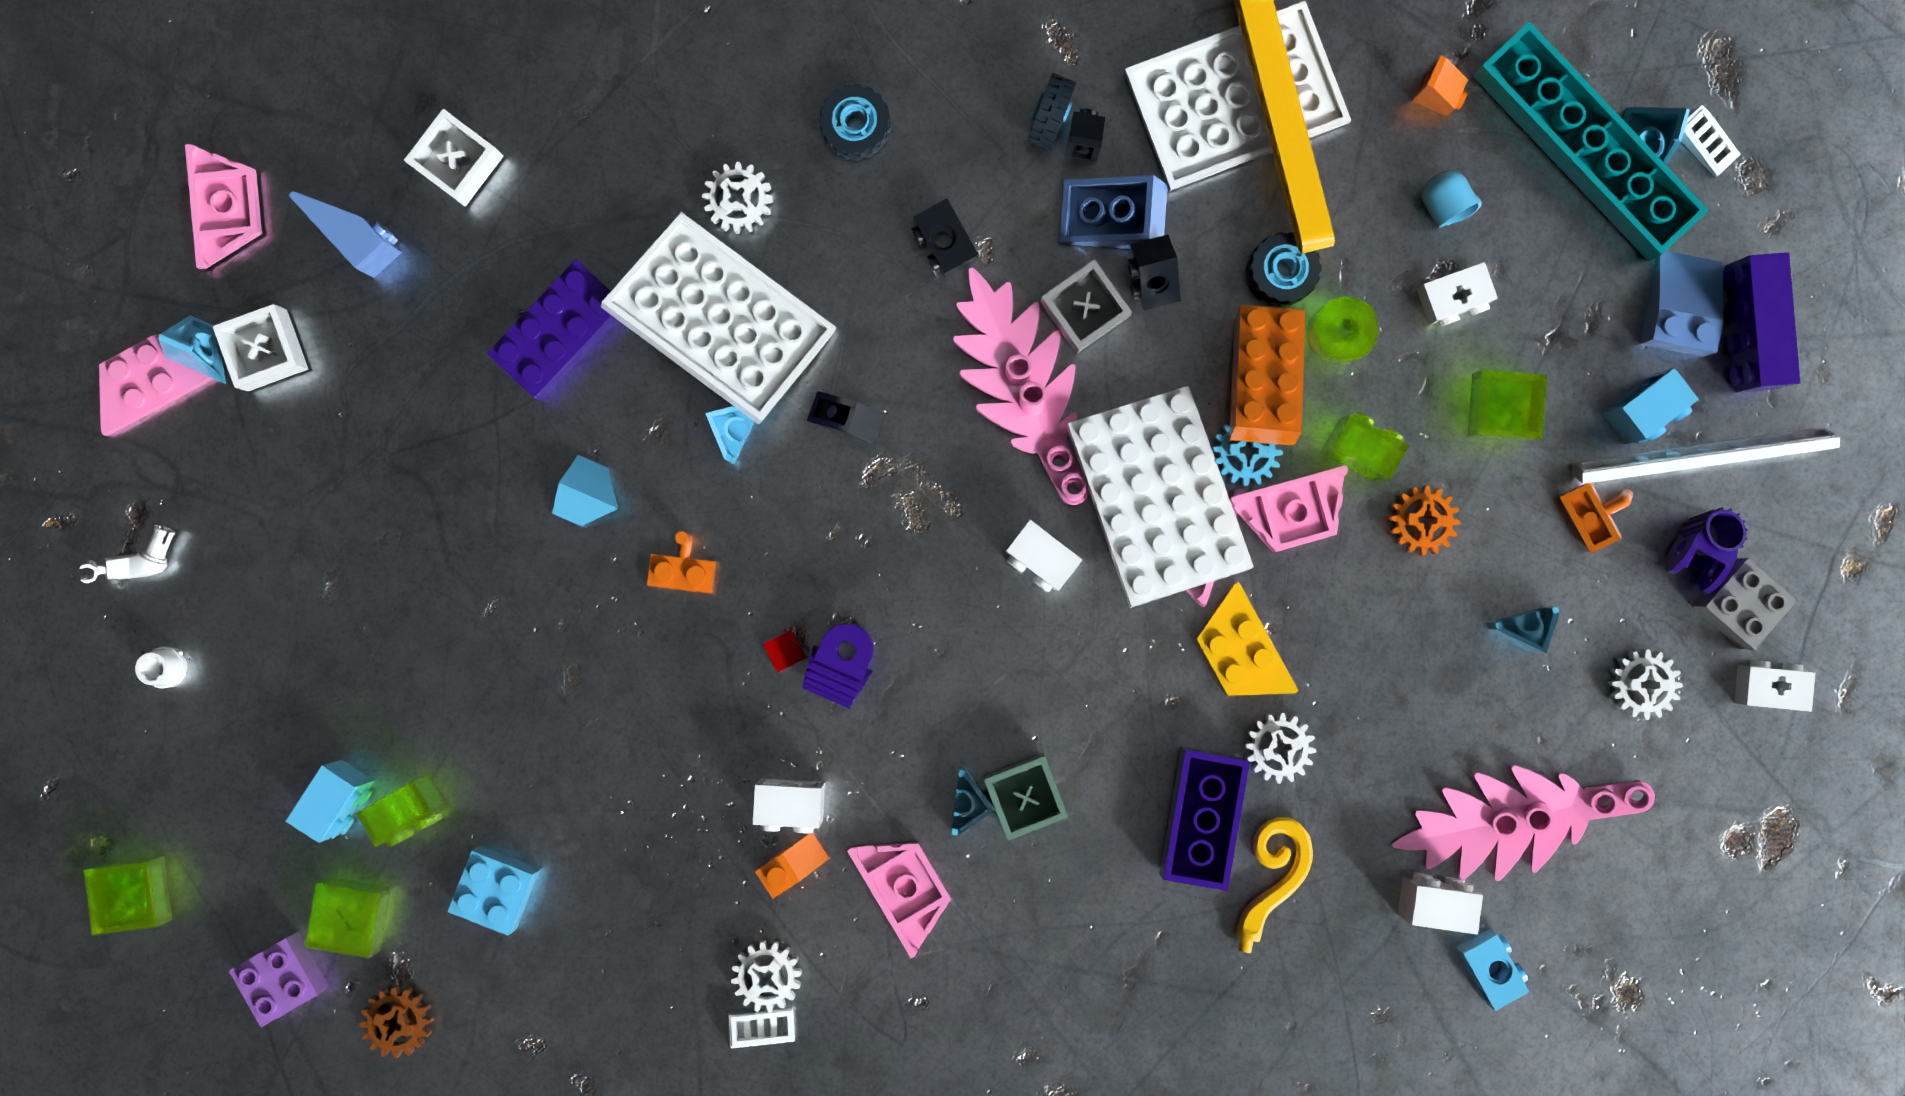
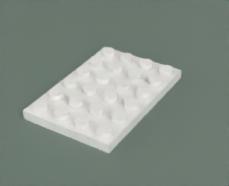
(1206, 105)
(719, 317)
(1159, 496)

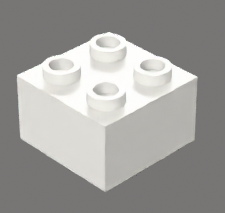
(454, 157)
(260, 347)
(1042, 556)
(788, 805)
(1440, 904)

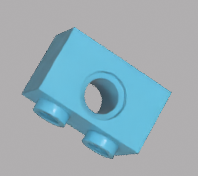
(1479, 955)

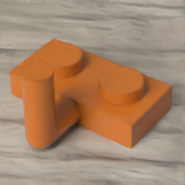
(1593, 516)
(681, 571)

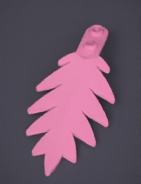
(1021, 381)
(1514, 819)

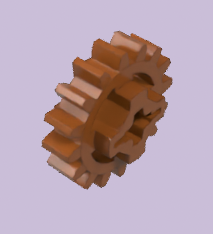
(384, 1020)

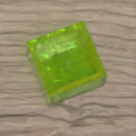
(1507, 406)
(1365, 447)
(396, 814)
(128, 895)
(348, 917)

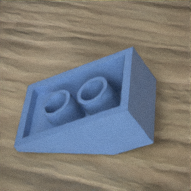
(1112, 211)
(362, 243)
(1685, 305)

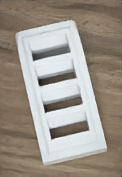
(1708, 124)
(747, 1040)

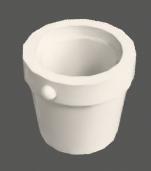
(161, 667)

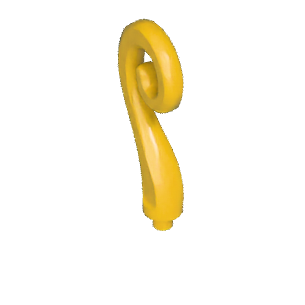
(1254, 915)

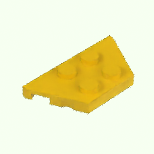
(1242, 650)

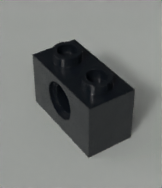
(943, 219)
(1154, 272)

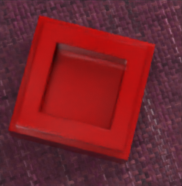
(784, 650)

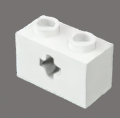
(1471, 282)
(1793, 692)

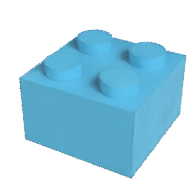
(1650, 407)
(331, 801)
(493, 890)

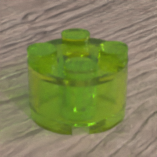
(1355, 317)

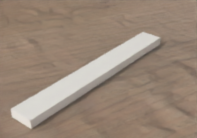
(1705, 455)

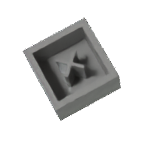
(1085, 306)
(1745, 605)

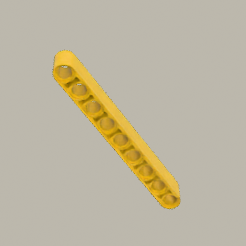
(1285, 124)

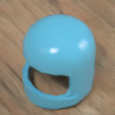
(1449, 198)

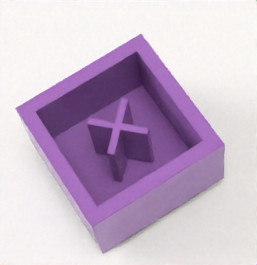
(279, 979)

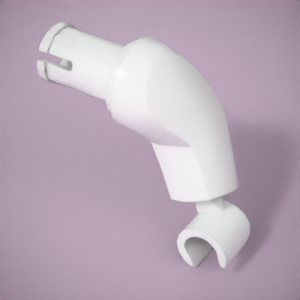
(134, 565)

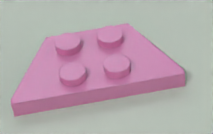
(222, 205)
(140, 383)
(1294, 510)
(904, 888)

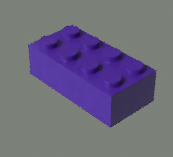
(1761, 323)
(555, 332)
(1204, 818)

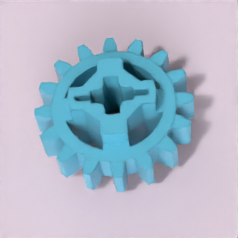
(1245, 465)

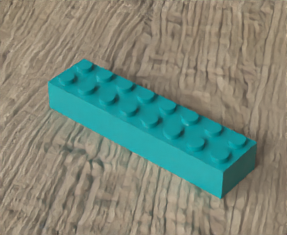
(1590, 142)

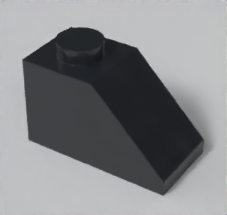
(1085, 135)
(845, 417)

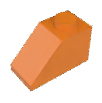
(1442, 87)
(791, 864)

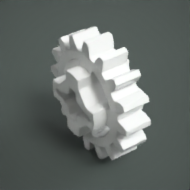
(728, 206)
(1644, 671)
(1293, 743)
(757, 967)

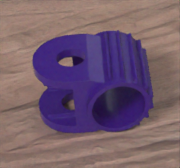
(1720, 555)
(837, 677)

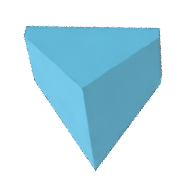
(1658, 128)
(194, 346)
(730, 430)
(584, 492)
(1529, 629)
(970, 803)

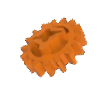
(1424, 507)

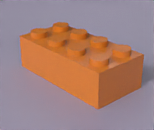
(1267, 375)

